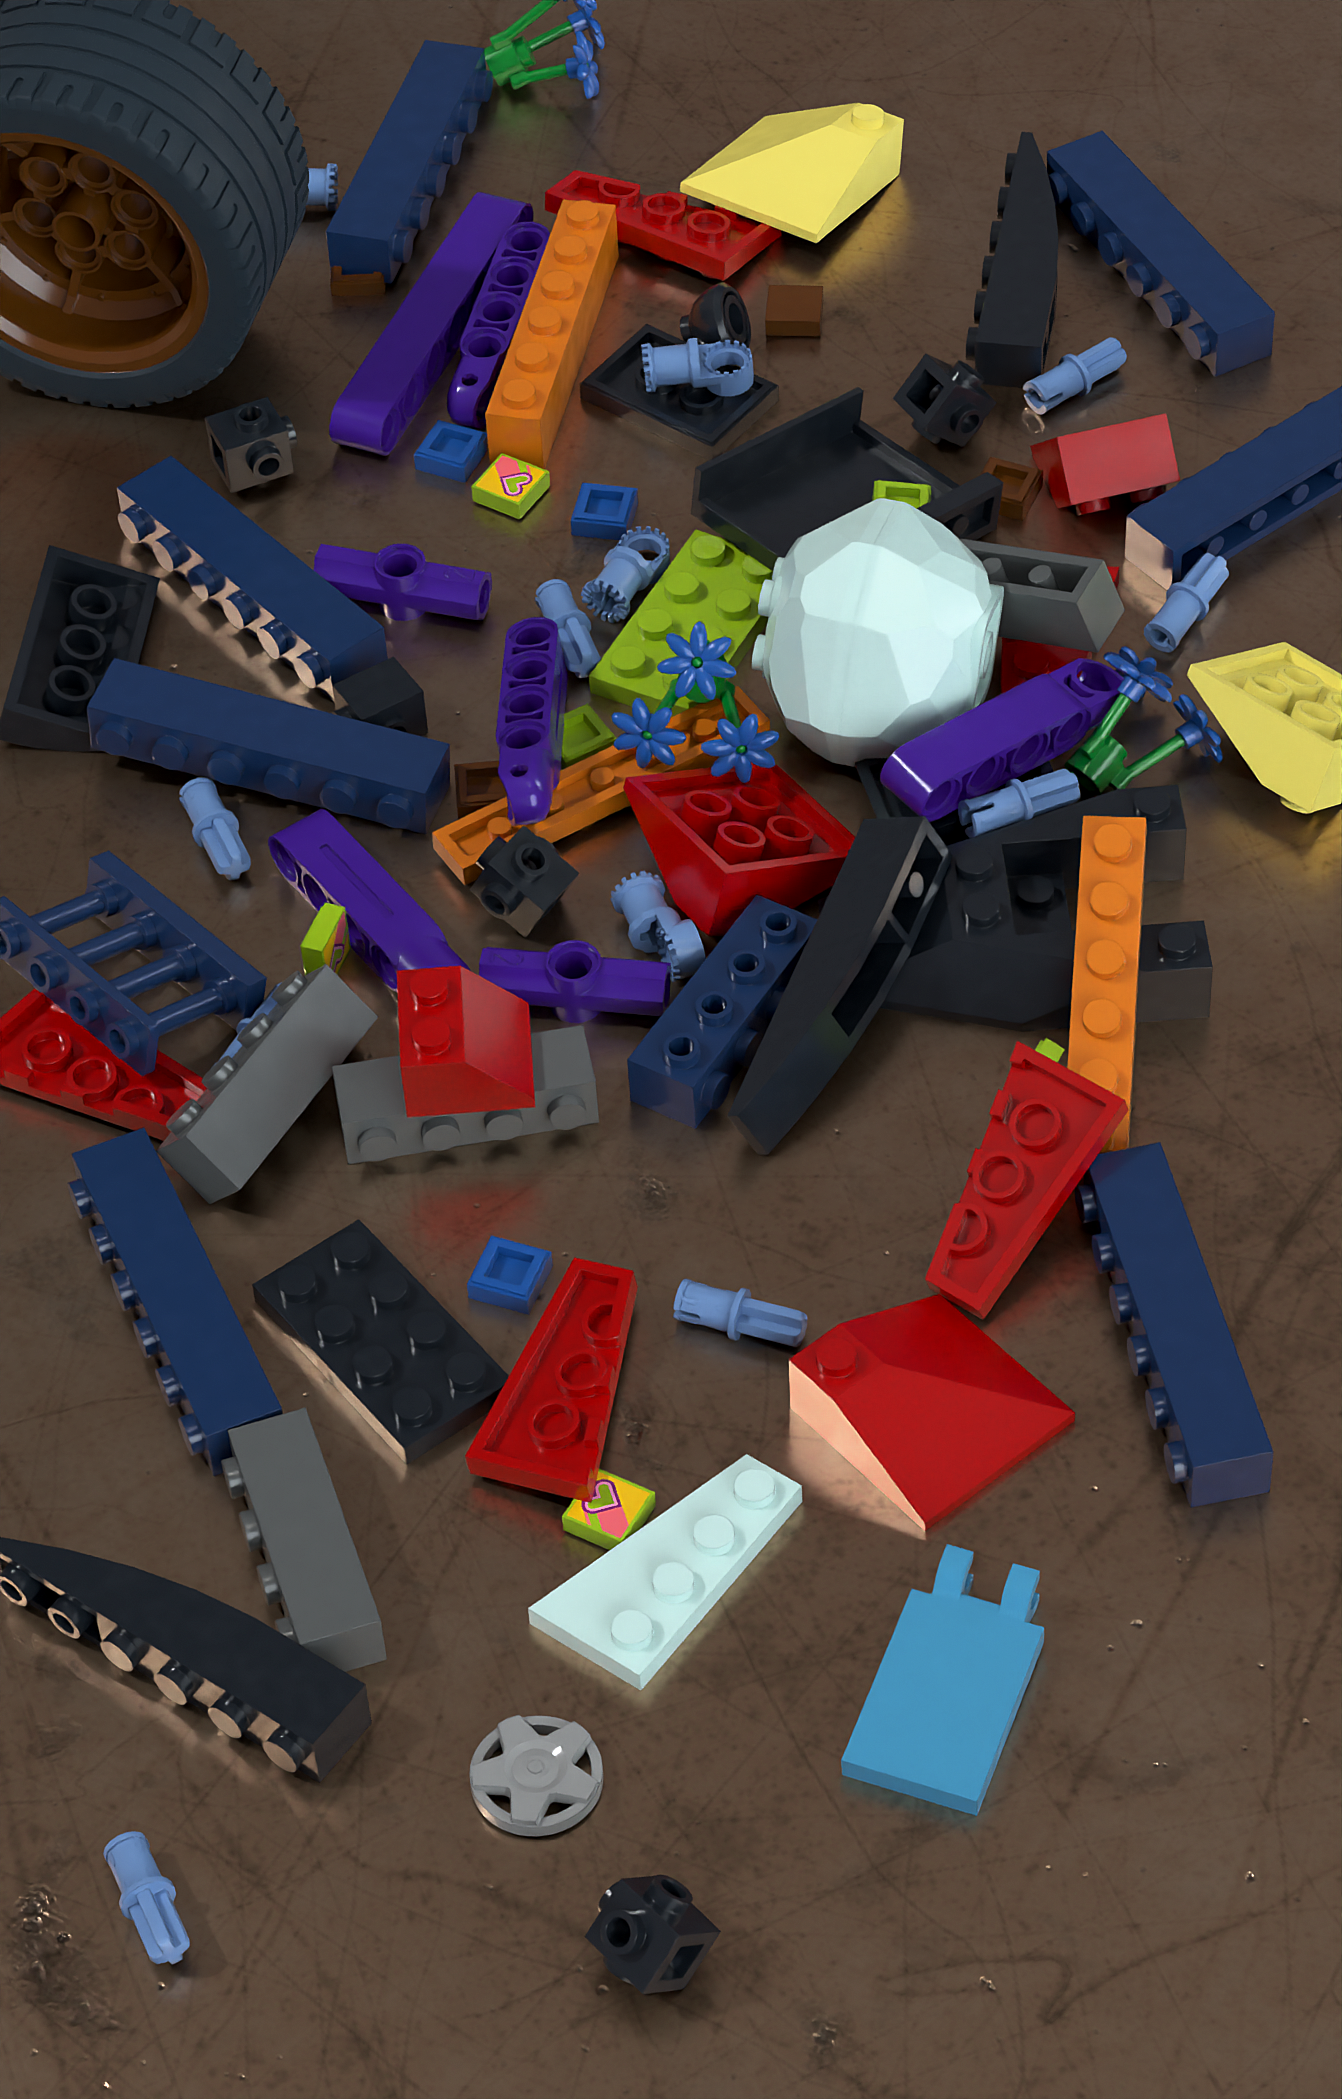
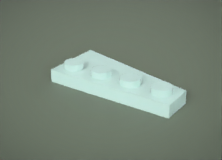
(663, 1579)

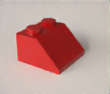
(1108, 462)
(462, 1043)

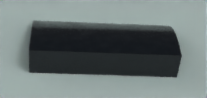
(75, 629)

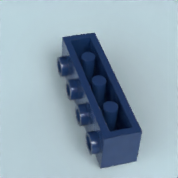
(719, 1015)

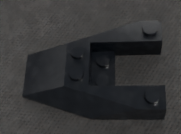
(1002, 931)

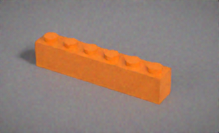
(553, 333)

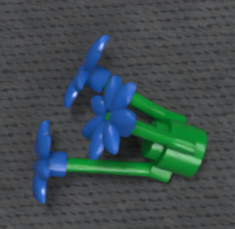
(512, 57)
(700, 678)
(1101, 757)

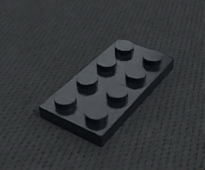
(382, 1340)

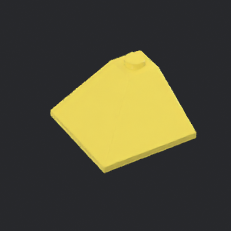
(804, 168)
(1281, 718)

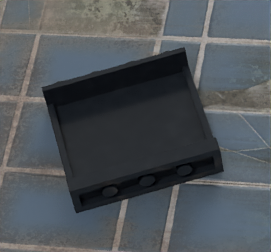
(819, 471)

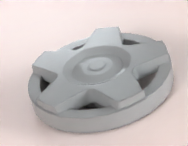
(535, 1774)

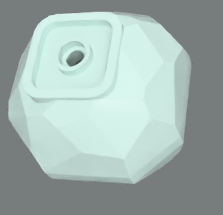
(876, 632)

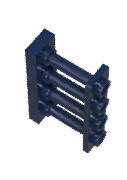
(139, 920)

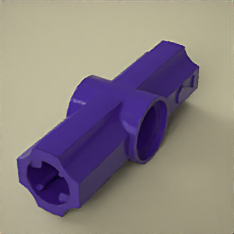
(405, 582)
(579, 981)

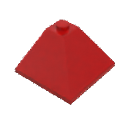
(736, 840)
(923, 1404)

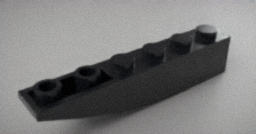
(1021, 277)
(842, 972)
(197, 1652)

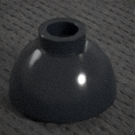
(717, 317)

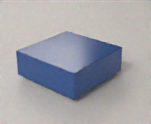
(451, 451)
(604, 511)
(510, 1275)

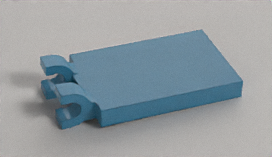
(948, 1688)

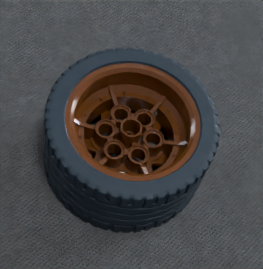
(135, 198)

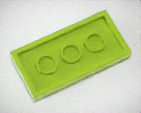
(703, 583)

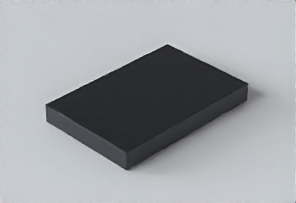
(675, 412)

